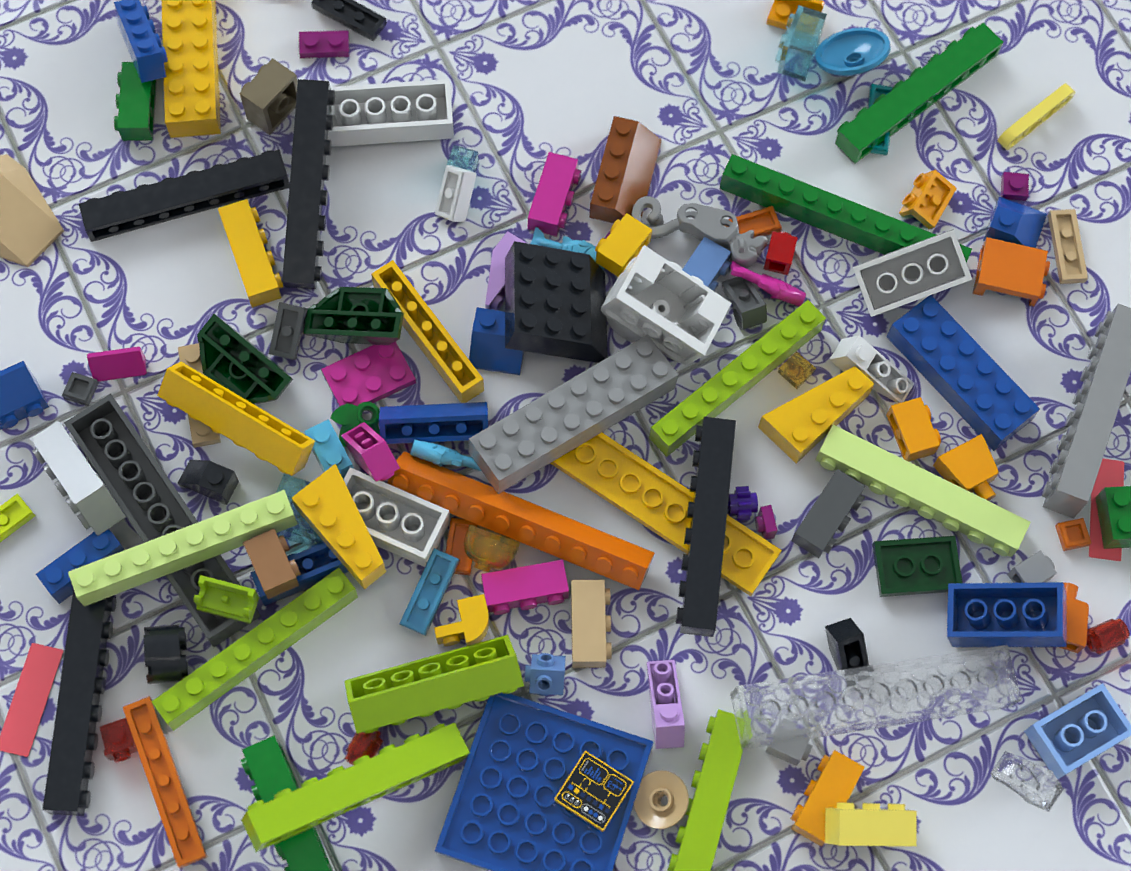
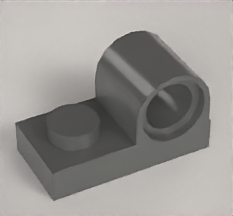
(747, 303)
(288, 330)

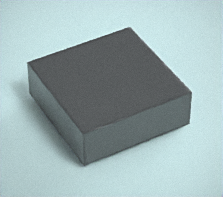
(80, 389)

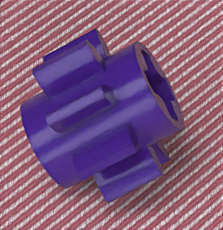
(743, 503)

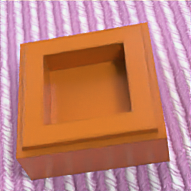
(1073, 534)

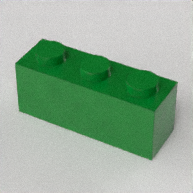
(135, 105)

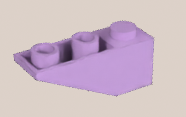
(496, 283)
(665, 704)

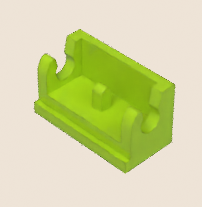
(226, 599)

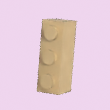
(590, 624)

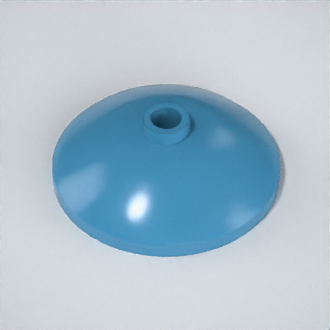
(853, 51)

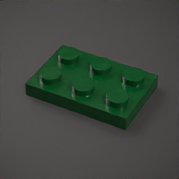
(916, 565)

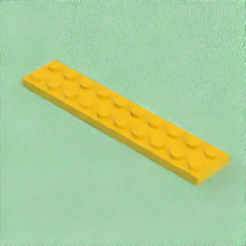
(663, 505)

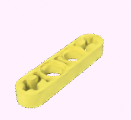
(1036, 116)

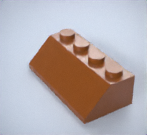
(624, 170)

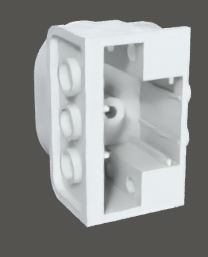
(667, 305)

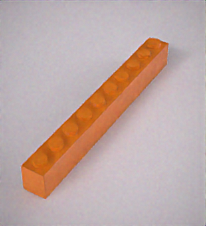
(523, 521)

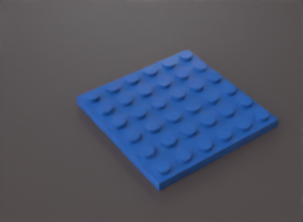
(507, 791)

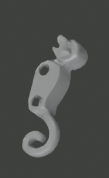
(707, 223)

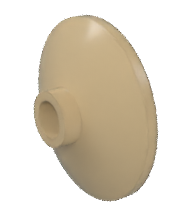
(649, 796)

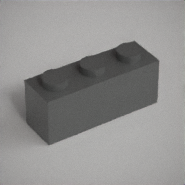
(829, 514)

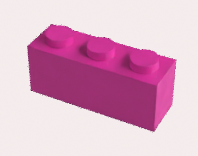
(554, 194)
(370, 452)
(525, 587)

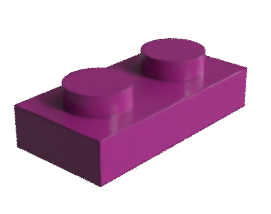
(324, 44)

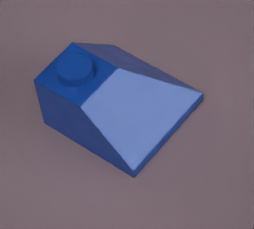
(1015, 223)

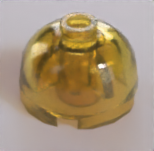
(489, 549)

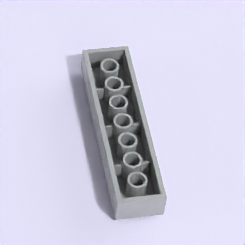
(572, 413)
(1093, 416)

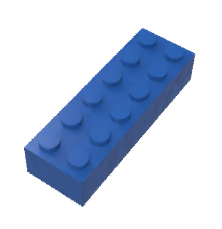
(962, 372)

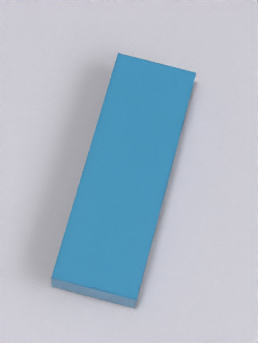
(429, 592)

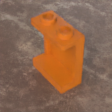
(1011, 270)

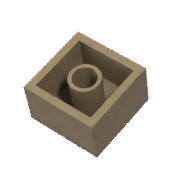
(270, 96)

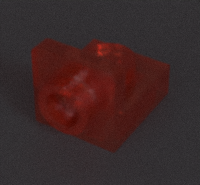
(118, 740)

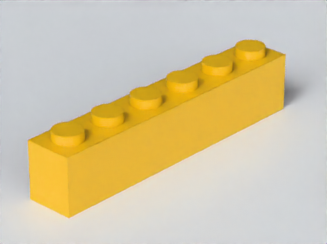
(430, 334)
(236, 418)

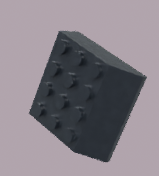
(555, 303)

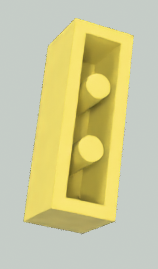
(870, 825)

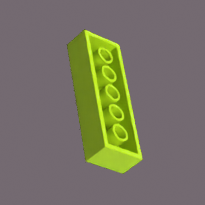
(433, 684)

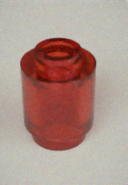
(1107, 636)
(362, 745)

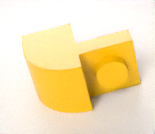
(472, 626)

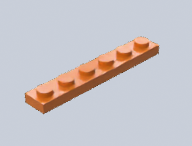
(164, 782)

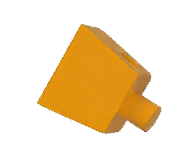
(969, 467)

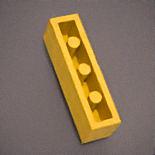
(249, 252)

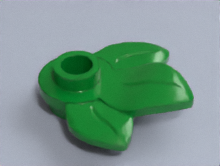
(351, 416)

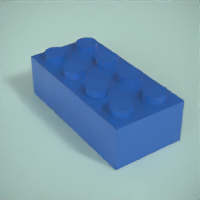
(1007, 614)

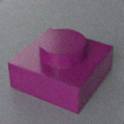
(1015, 186)
(766, 522)

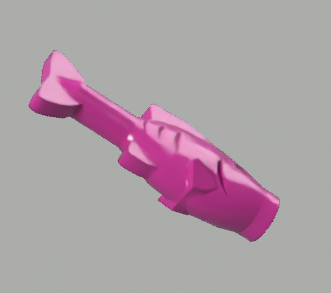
(777, 288)

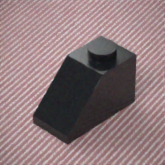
(209, 480)
(847, 645)

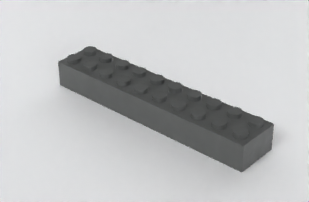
(148, 501)

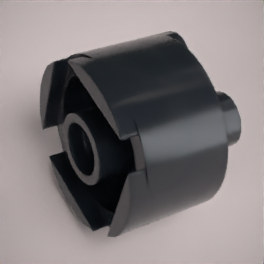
(164, 653)

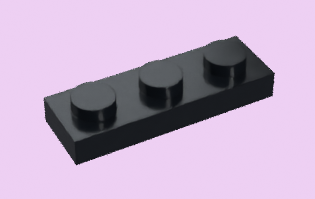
(352, 16)

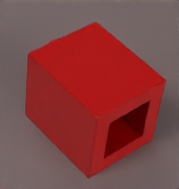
(780, 252)

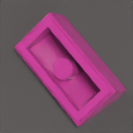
(117, 363)

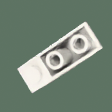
(885, 376)

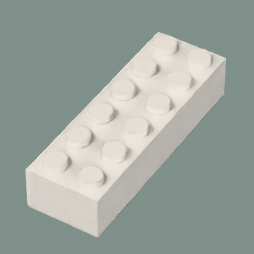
(391, 113)

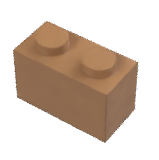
(271, 563)

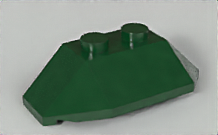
(356, 316)
(239, 364)

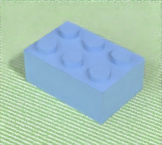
(1079, 731)

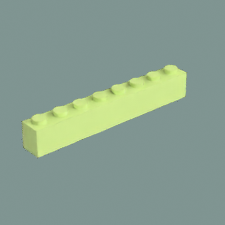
(923, 491)
(181, 548)

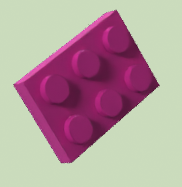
(369, 375)

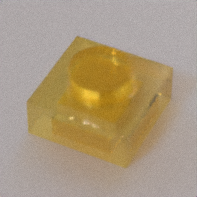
(796, 370)

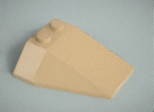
(25, 216)

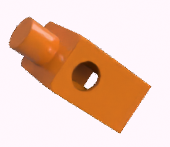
(1076, 620)

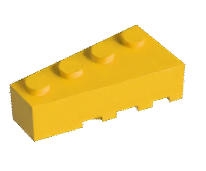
(809, 417)
(336, 520)

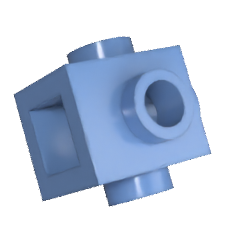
(546, 674)

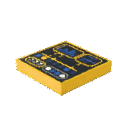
(594, 791)

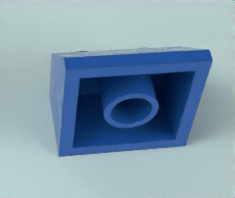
(488, 344)
(19, 395)

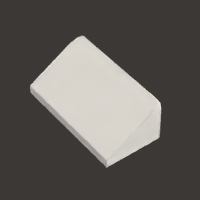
(455, 194)

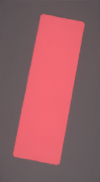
(1109, 475)
(29, 699)

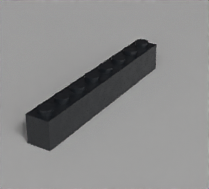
(307, 184)
(184, 195)
(707, 528)
(78, 707)

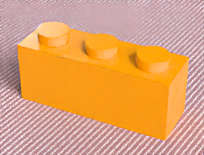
(833, 785)

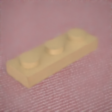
(1067, 246)

